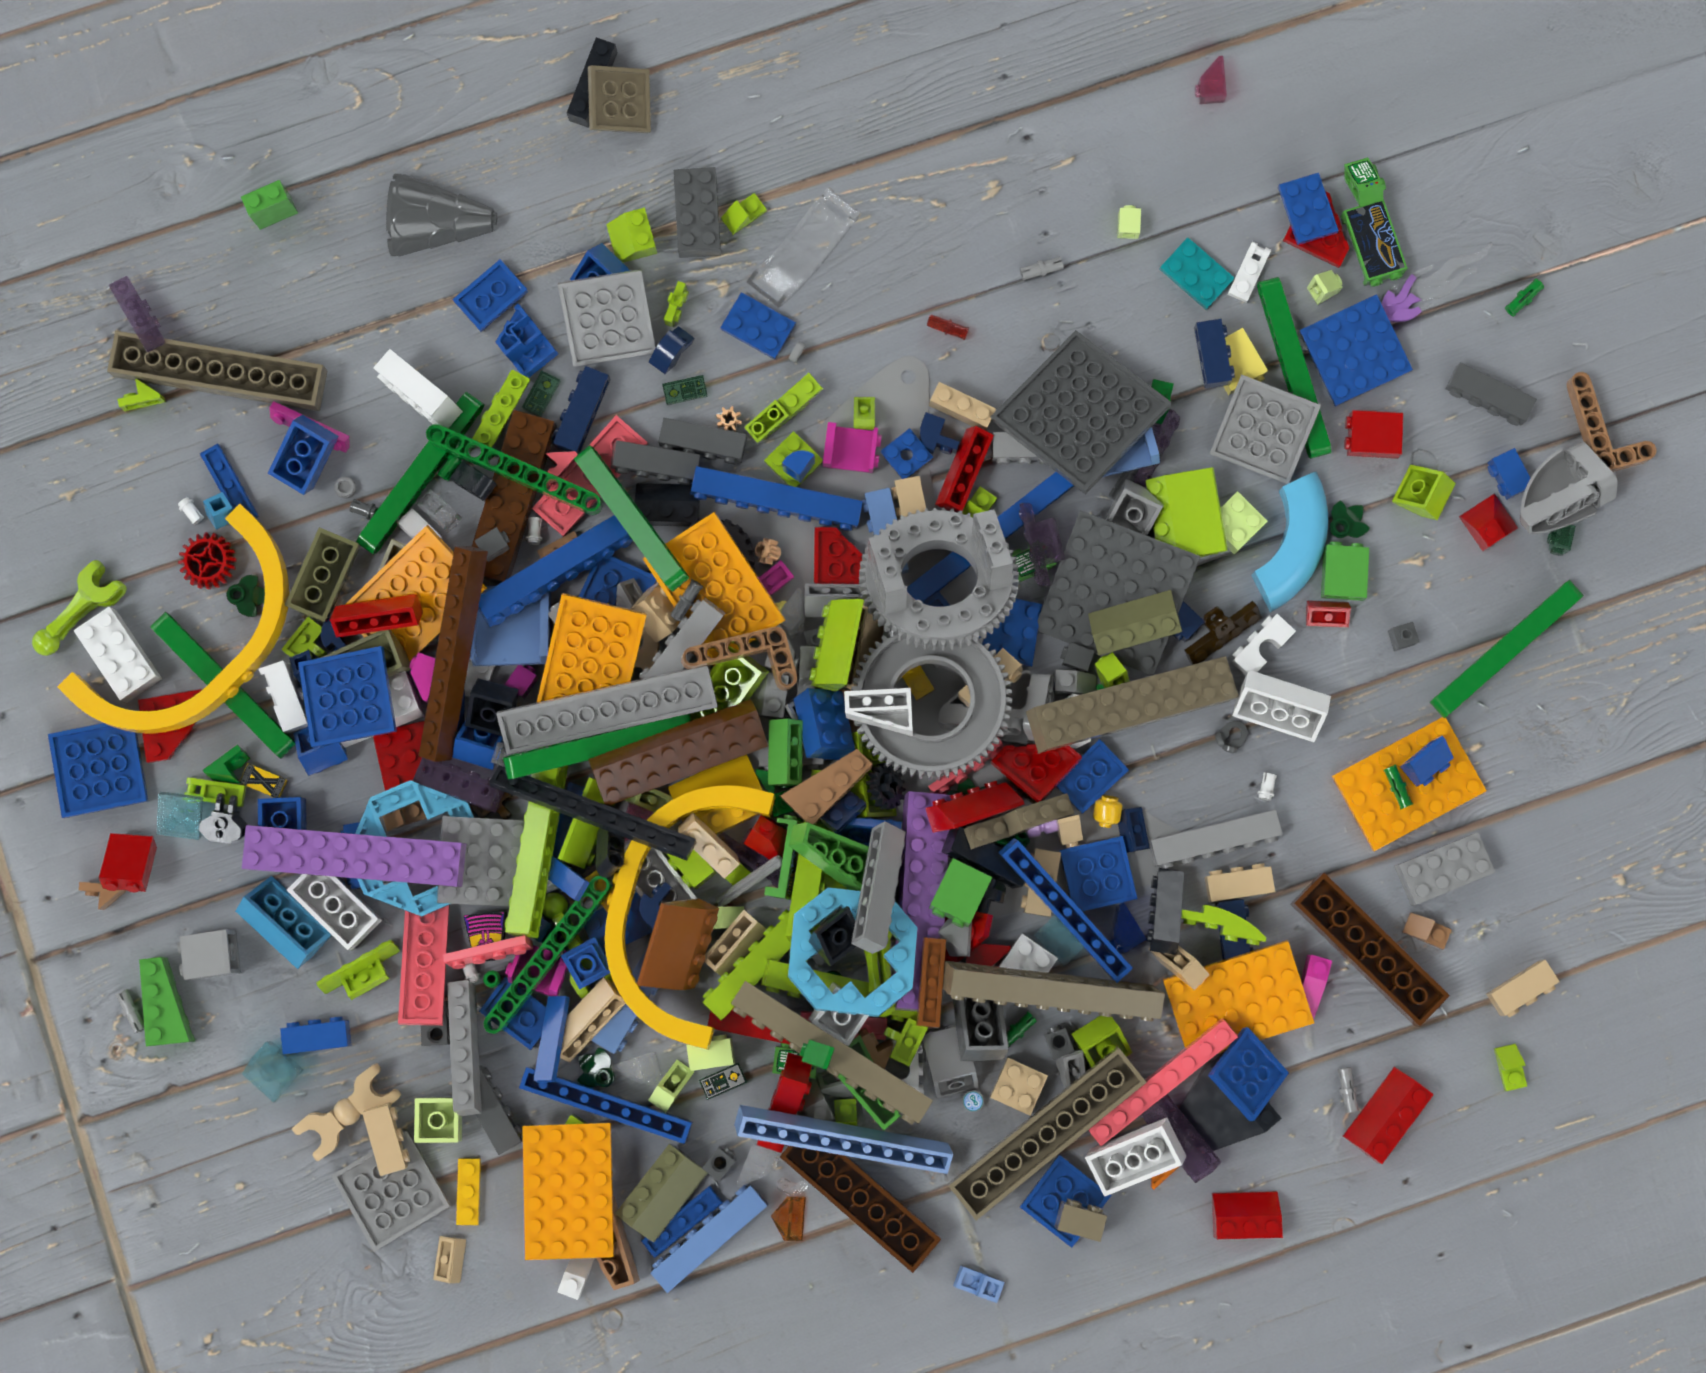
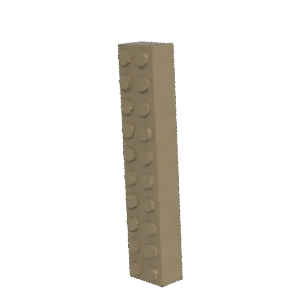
(219, 371)
(1131, 704)
(1052, 990)
(845, 1061)
(1046, 1133)

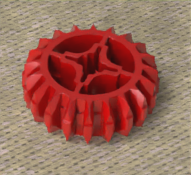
(205, 569)

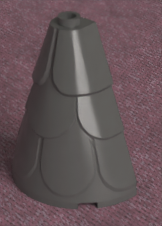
(430, 216)

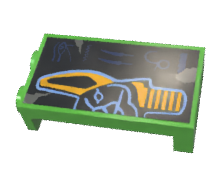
(1375, 242)
(789, 863)

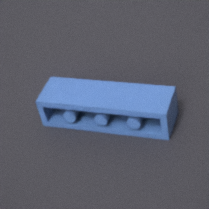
(880, 511)

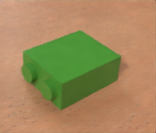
(269, 204)
(1345, 571)
(960, 893)

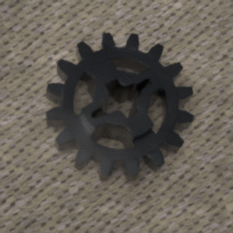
(886, 786)

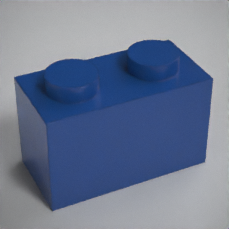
(1509, 473)

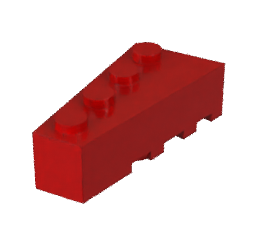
(789, 1092)

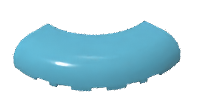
(1301, 544)

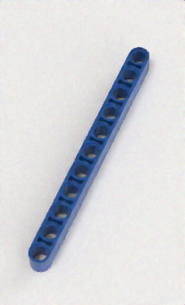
(1009, 521)

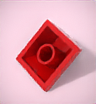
(1488, 522)
(767, 837)

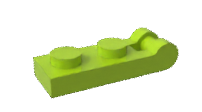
(211, 789)

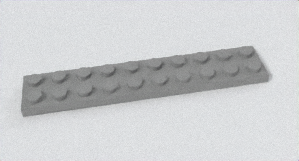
(607, 709)

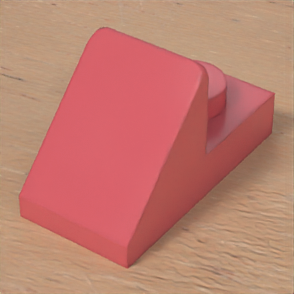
(562, 460)

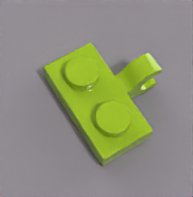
(675, 302)
(305, 639)
(907, 1041)

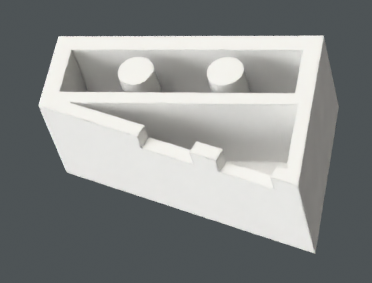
(286, 696)
(881, 708)

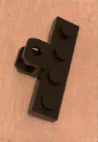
(1221, 630)

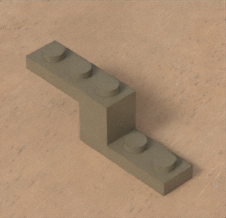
(1019, 821)

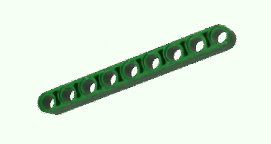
(1292, 358)
(507, 462)
(415, 480)
(631, 518)
(1506, 648)
(207, 669)
(584, 748)
(541, 962)

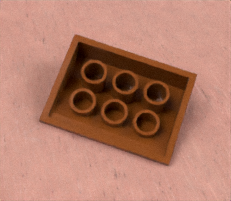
(678, 944)

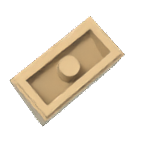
(449, 1259)

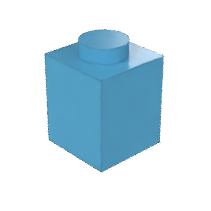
(217, 509)

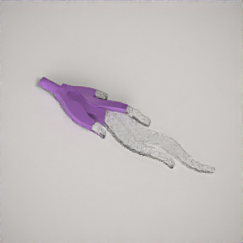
(1427, 288)

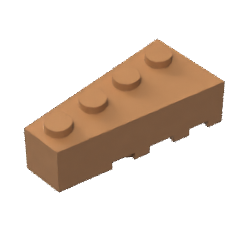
(826, 788)
(621, 1268)

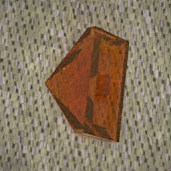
(790, 1218)

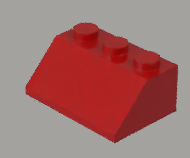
(1246, 1215)

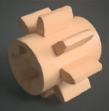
(725, 414)
(767, 551)

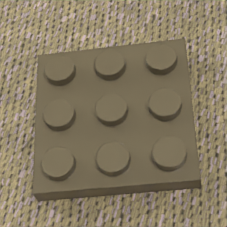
(619, 99)

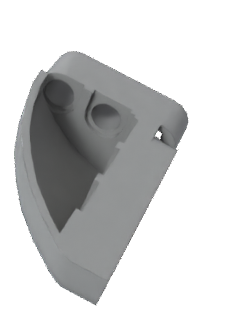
(1566, 490)
(1027, 693)

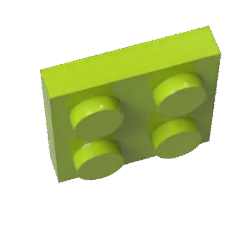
(788, 446)

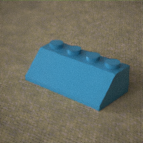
(283, 922)

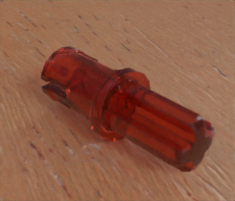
(947, 326)

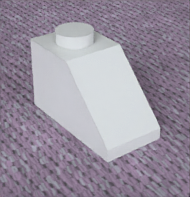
(575, 1277)

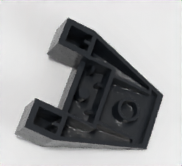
(1217, 1117)

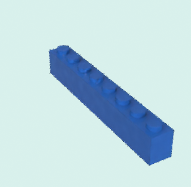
(776, 497)
(553, 570)
(1065, 910)
(609, 1106)

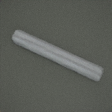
(749, 881)

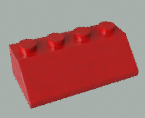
(972, 806)
(1388, 1115)

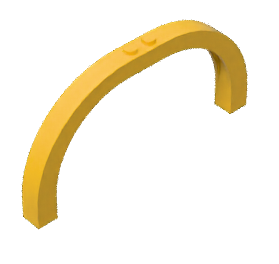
(237, 672)
(625, 884)

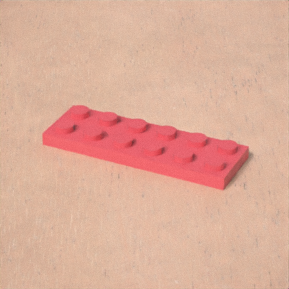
(564, 517)
(423, 968)

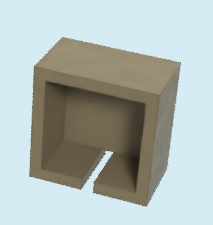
(1080, 1220)

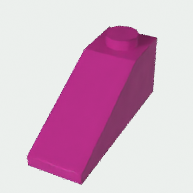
(1314, 980)

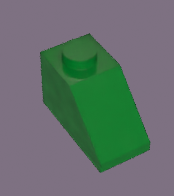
(817, 1054)

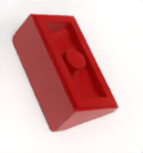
(1328, 613)

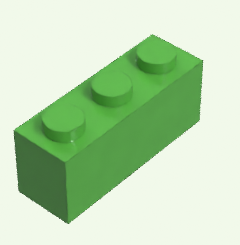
(785, 752)

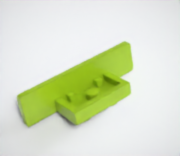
(501, 408)
(361, 973)

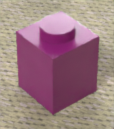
(522, 679)

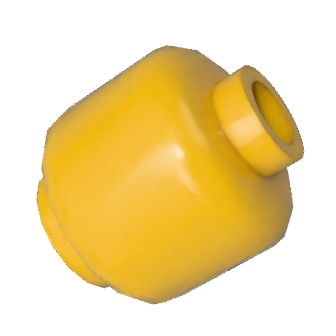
(1107, 811)

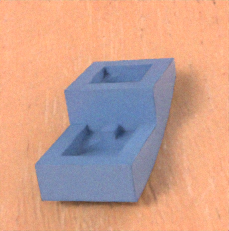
(978, 1284)

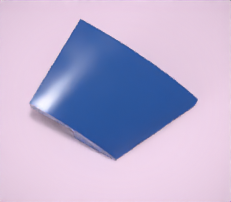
(525, 343)

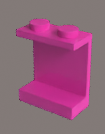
(851, 449)
(552, 981)

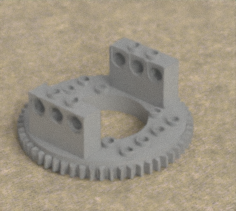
(976, 540)
(962, 745)

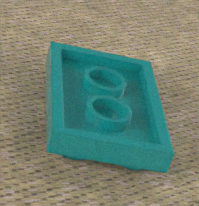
(1196, 273)

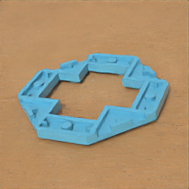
(433, 804)
(849, 999)

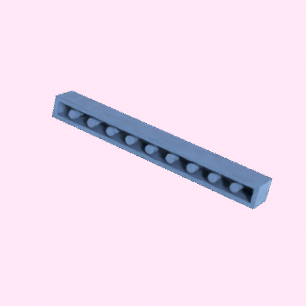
(843, 1139)

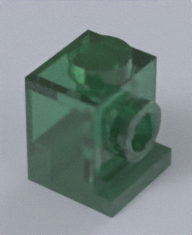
(1561, 540)

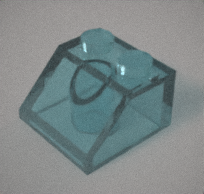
(271, 1070)

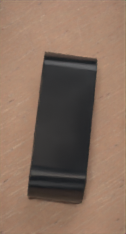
(473, 481)
(609, 852)

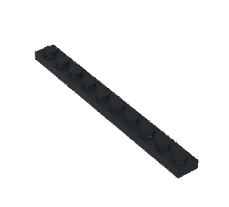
(595, 813)

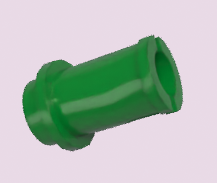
(487, 979)

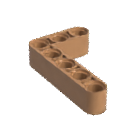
(1600, 433)
(745, 649)

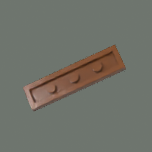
(931, 982)

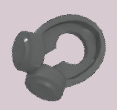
(1235, 743)

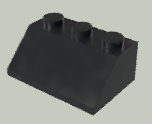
(667, 504)

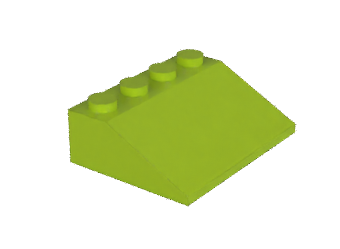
(1189, 511)
(836, 644)

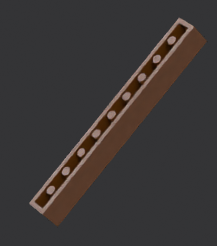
(453, 653)

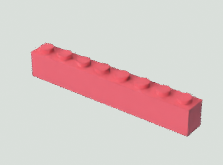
(1165, 1080)

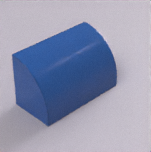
(798, 464)

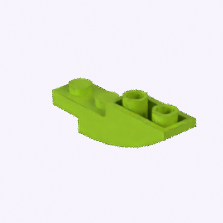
(784, 408)
(1231, 925)

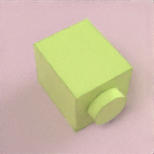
(1129, 222)

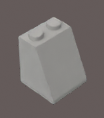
(209, 954)
(943, 1058)

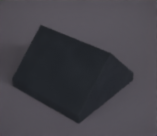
(834, 937)

